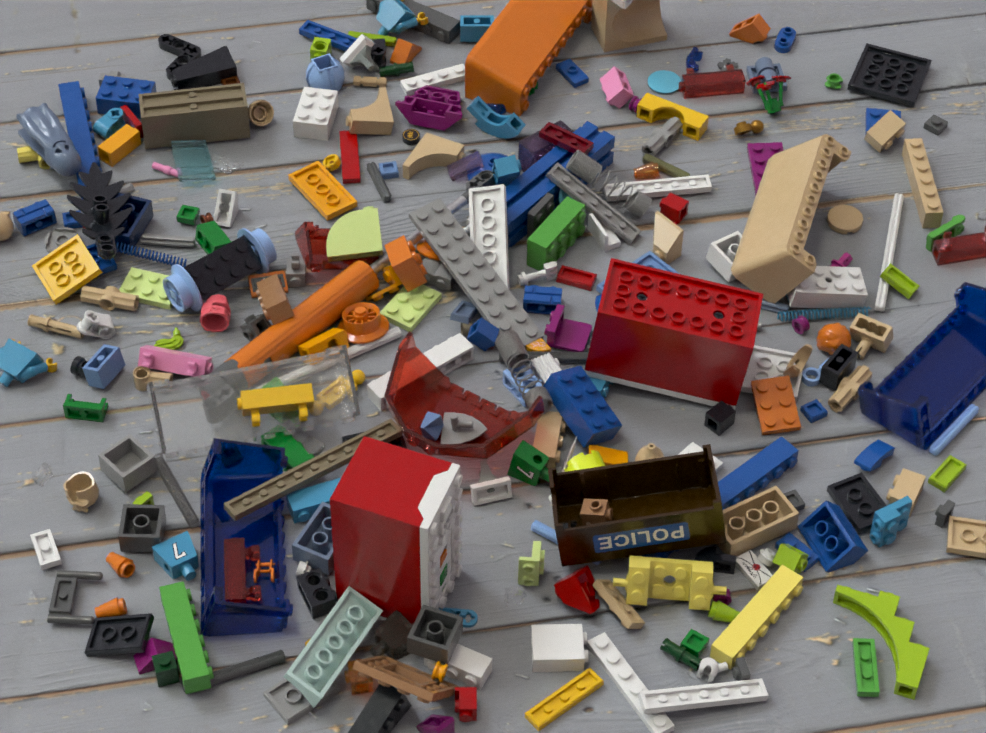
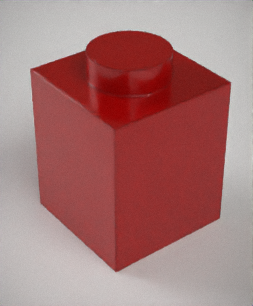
(674, 207)

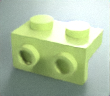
(531, 567)

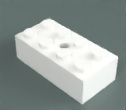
(830, 288)

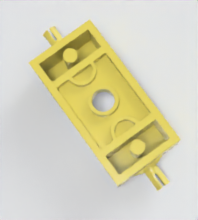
(691, 583)

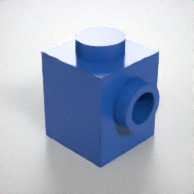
(483, 334)

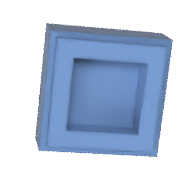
(389, 170)

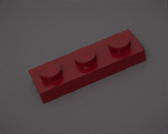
(565, 139)

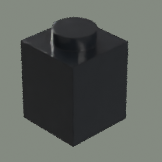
(720, 418)

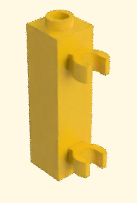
(276, 400)

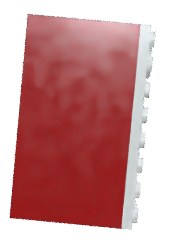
(673, 334)
(397, 528)

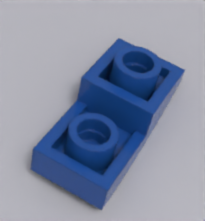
(873, 455)

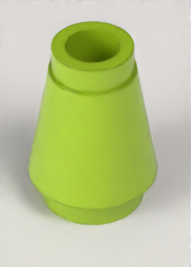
(722, 612)

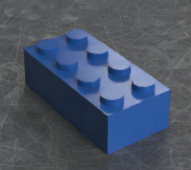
(582, 406)

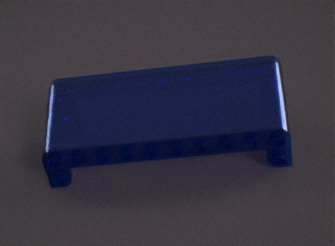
(936, 377)
(227, 473)

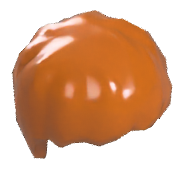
(832, 336)

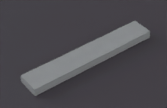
(593, 203)

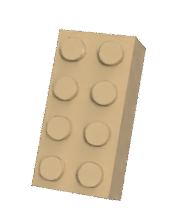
(757, 521)

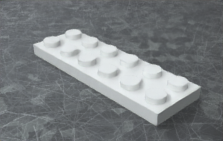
(489, 226)

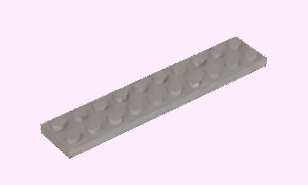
(473, 271)

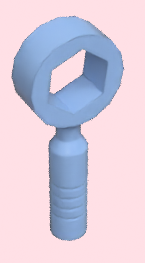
(812, 371)

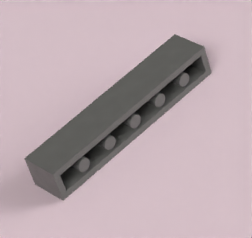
(439, 26)

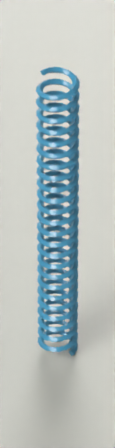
(822, 311)

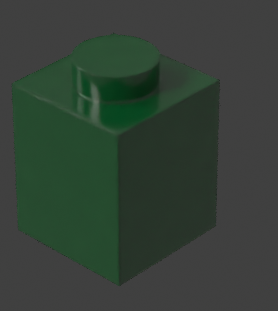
(165, 669)

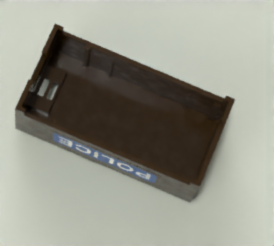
(654, 504)

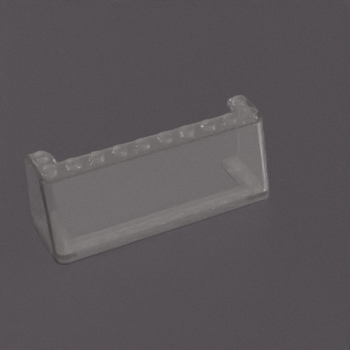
(205, 406)

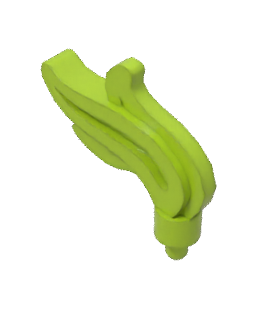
(173, 343)

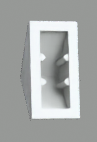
(226, 207)

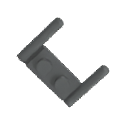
(64, 595)

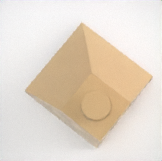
(666, 238)

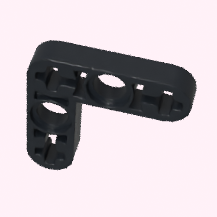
(187, 54)

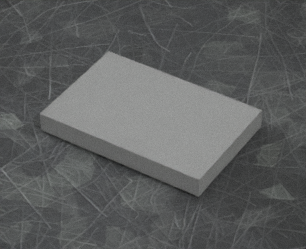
(291, 702)

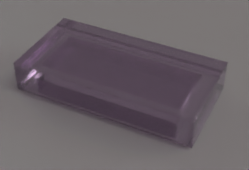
(465, 166)

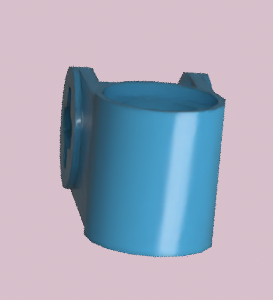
(109, 123)

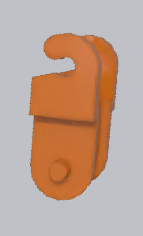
(266, 564)

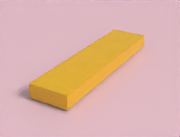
(564, 699)

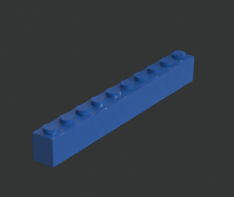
(77, 124)
(752, 476)

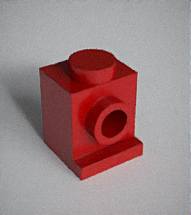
(466, 703)

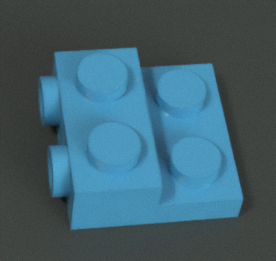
(889, 521)

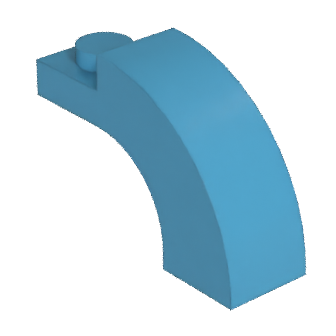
(493, 123)

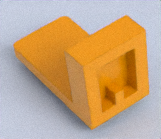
(390, 277)

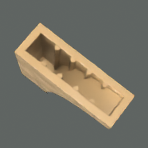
(372, 119)
(432, 152)

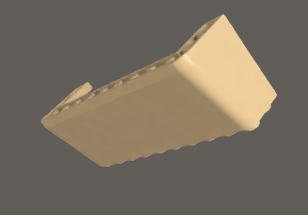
(774, 238)

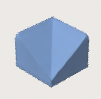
(432, 426)

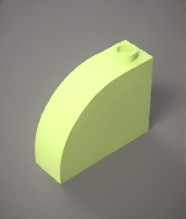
(355, 236)

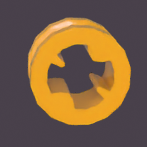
(439, 671)

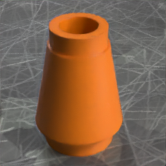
(121, 564)
(114, 607)

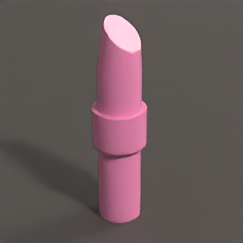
(165, 169)

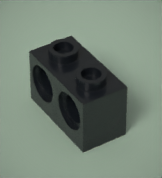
(314, 588)

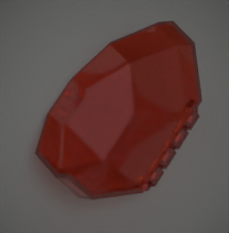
(421, 387)

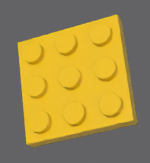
(67, 269)

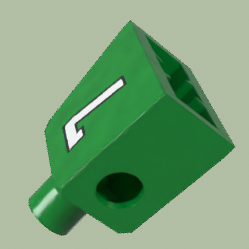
(529, 464)

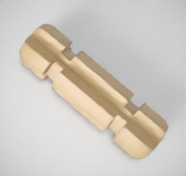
(368, 81)

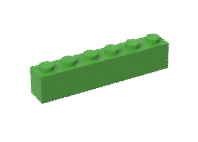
(185, 637)

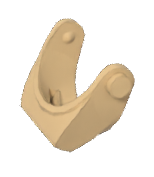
(800, 359)

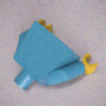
(397, 17)
(21, 363)

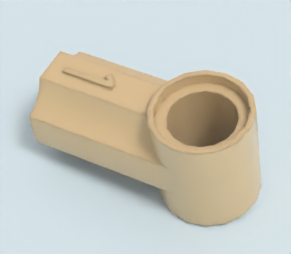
(143, 376)

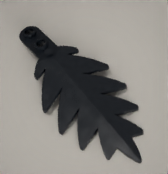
(100, 209)

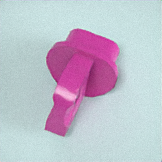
(843, 261)

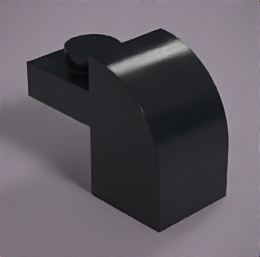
(721, 562)

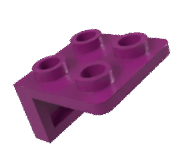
(566, 333)

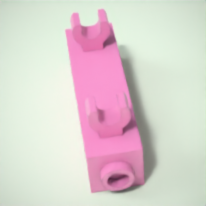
(174, 361)

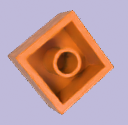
(406, 263)

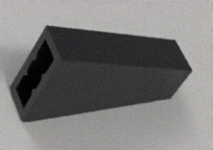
(205, 70)

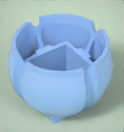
(325, 73)

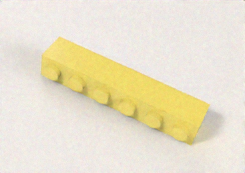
(757, 616)

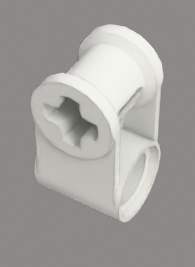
(96, 325)

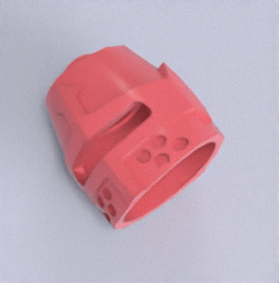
(215, 313)

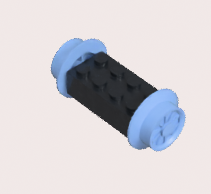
(219, 269)

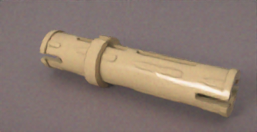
(48, 324)

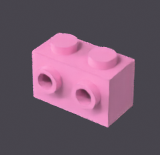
(616, 87)

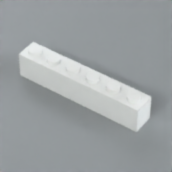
(445, 356)

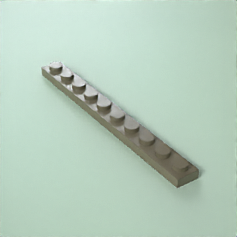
(306, 472)

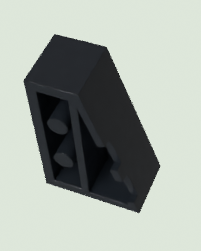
(381, 711)

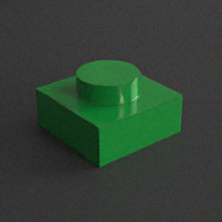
(188, 214)
(695, 642)

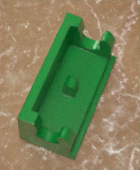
(211, 236)
(85, 410)

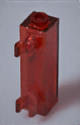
(712, 83)
(959, 248)
(235, 571)

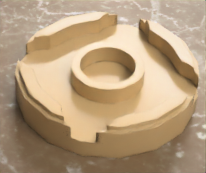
(845, 219)

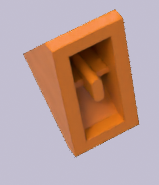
(404, 52)

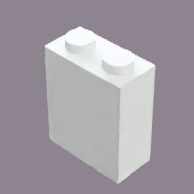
(558, 647)

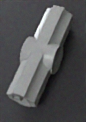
(662, 136)

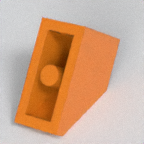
(751, 29)

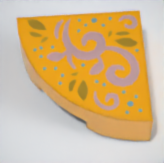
(538, 345)

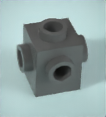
(254, 326)

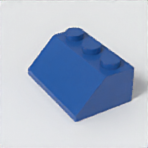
(832, 537)

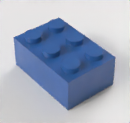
(122, 91)

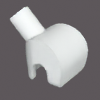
(710, 668)

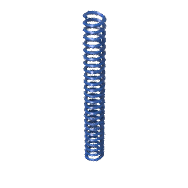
(148, 257)

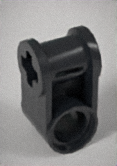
(378, 52)

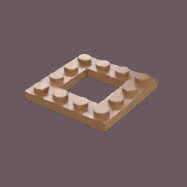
(405, 678)

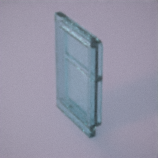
(192, 161)

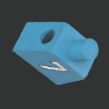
(177, 556)

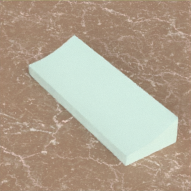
(332, 645)

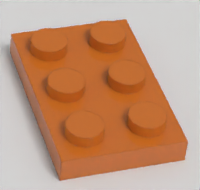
(775, 405)

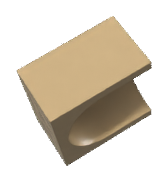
(627, 27)

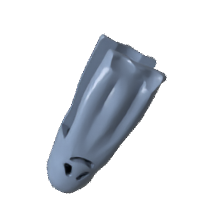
(49, 140)

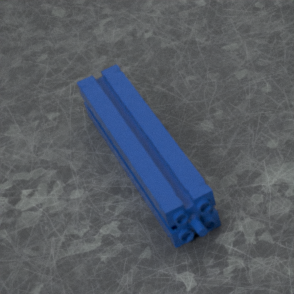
(533, 184)

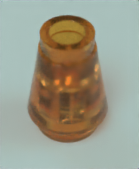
(647, 171)

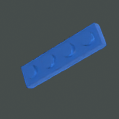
(338, 39)

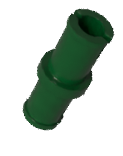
(396, 69)
(681, 654)

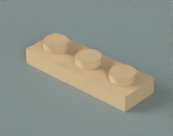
(617, 604)

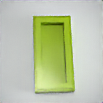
(899, 281)
(947, 473)

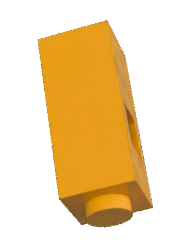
(119, 145)
(328, 339)

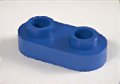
(785, 40)

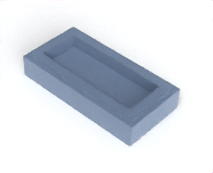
(464, 312)

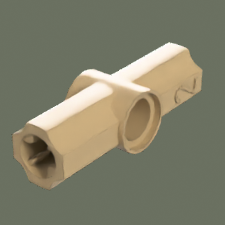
(109, 298)
(848, 388)

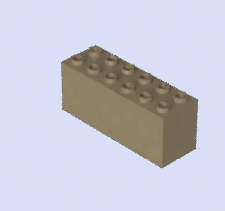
(194, 114)

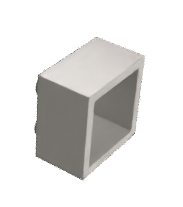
(127, 463)

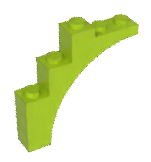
(896, 631)

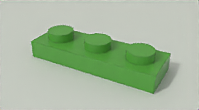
(865, 667)

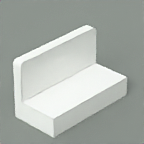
(603, 235)

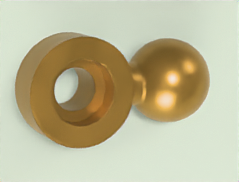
(742, 127)

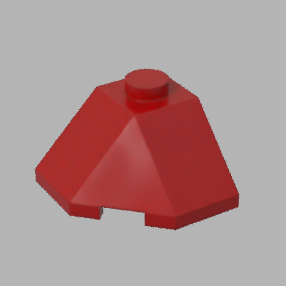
(578, 590)

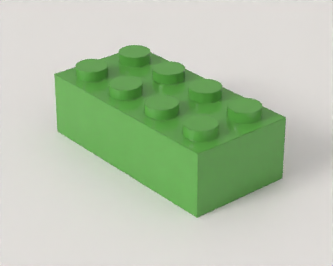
(556, 233)

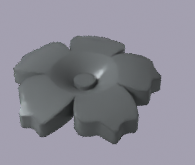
(722, 65)

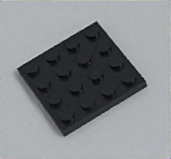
(889, 75)

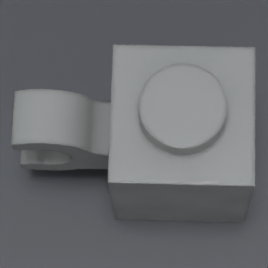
(296, 271)

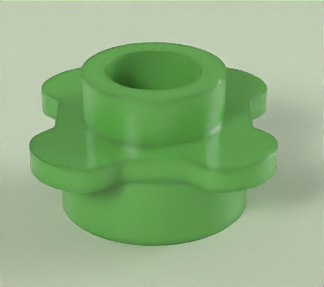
(834, 81)

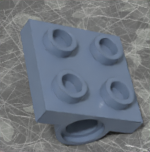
(767, 69)

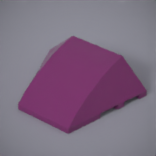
(432, 107)

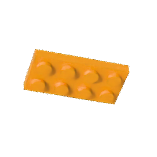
(322, 190)

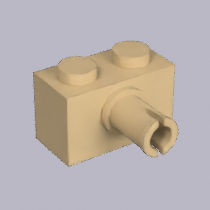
(870, 334)

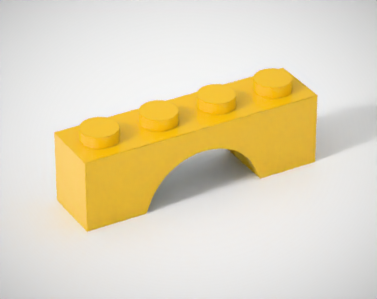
(654, 108)

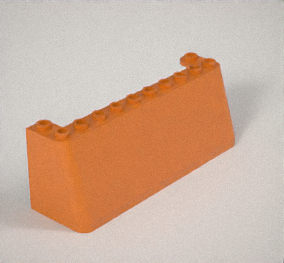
(520, 49)

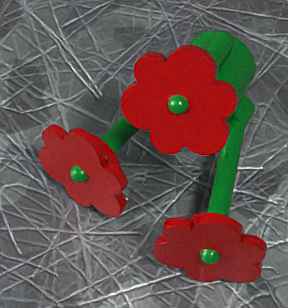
(771, 105)

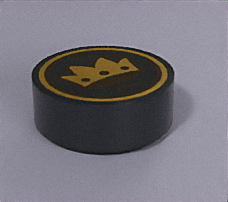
(411, 136)

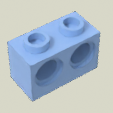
(509, 382)

